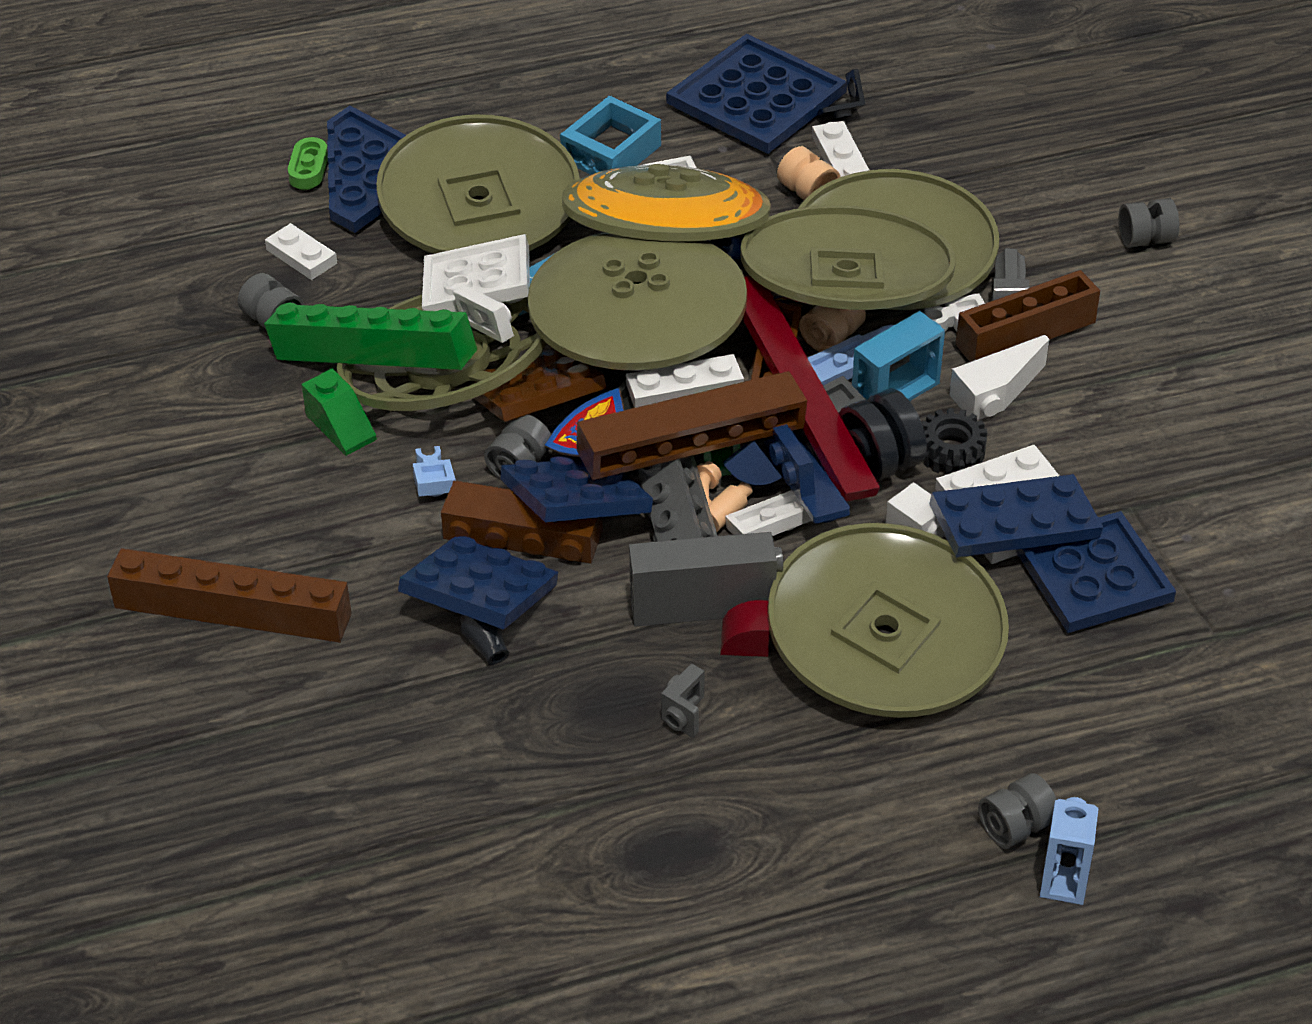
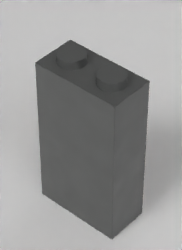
(700, 576)

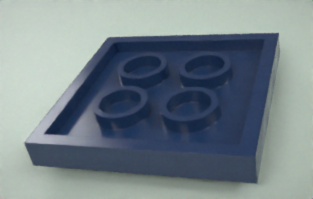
(566, 491)
(1098, 577)
(479, 581)

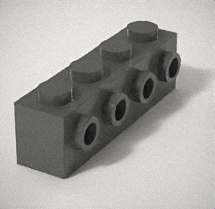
(678, 500)

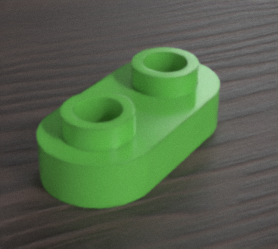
(307, 163)

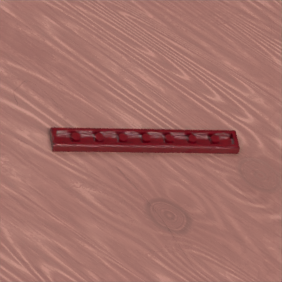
(822, 421)

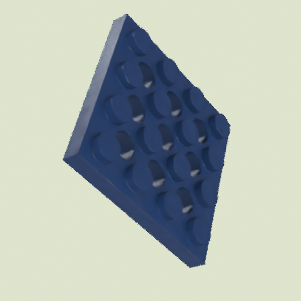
(756, 93)

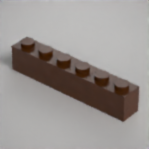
(689, 425)
(230, 595)

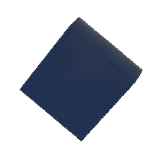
(752, 465)

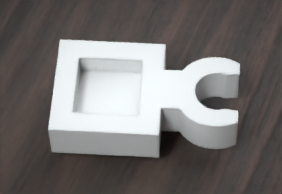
(948, 315)

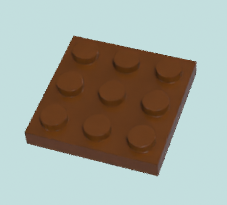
(542, 385)

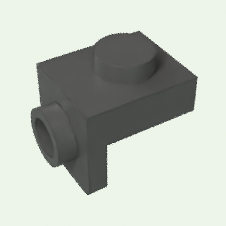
(681, 698)

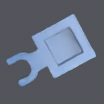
(432, 474)

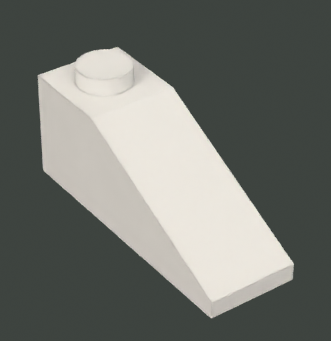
(997, 379)

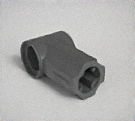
(1009, 274)

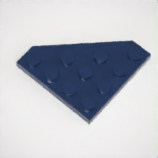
(354, 158)

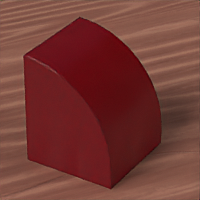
(746, 630)

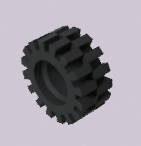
(954, 427)

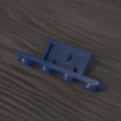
(805, 476)

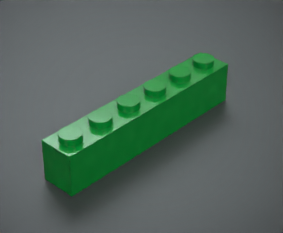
(371, 336)

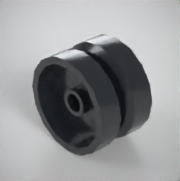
(886, 432)

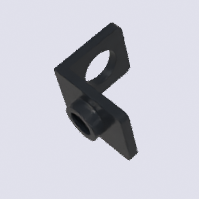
(856, 98)

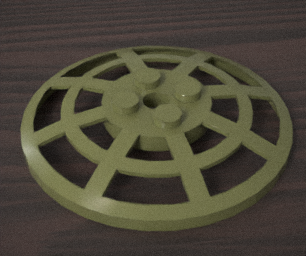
(447, 379)

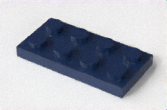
(1015, 515)

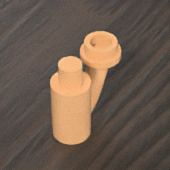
(727, 502)

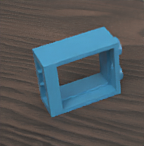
(580, 136)
(912, 336)

